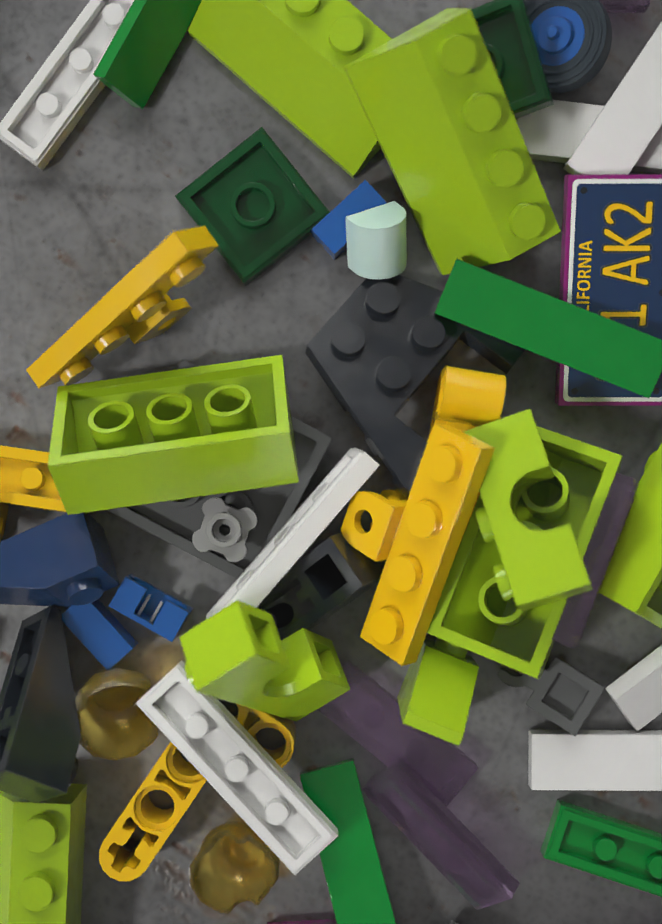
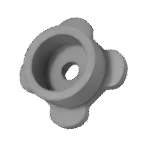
(209, 535)

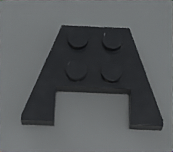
(382, 352)

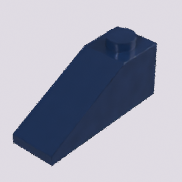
(57, 563)

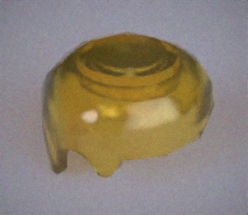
(110, 718)
(232, 867)

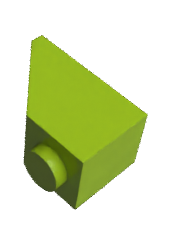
(439, 690)

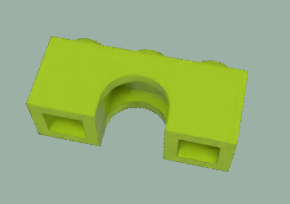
(535, 563)
(246, 663)

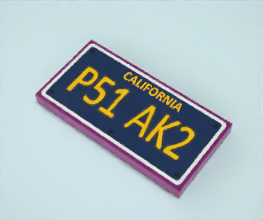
(611, 269)

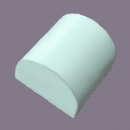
(377, 241)

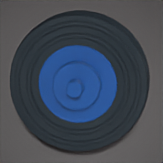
(571, 40)

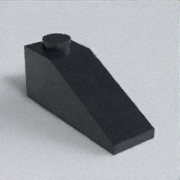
(320, 585)
(39, 713)

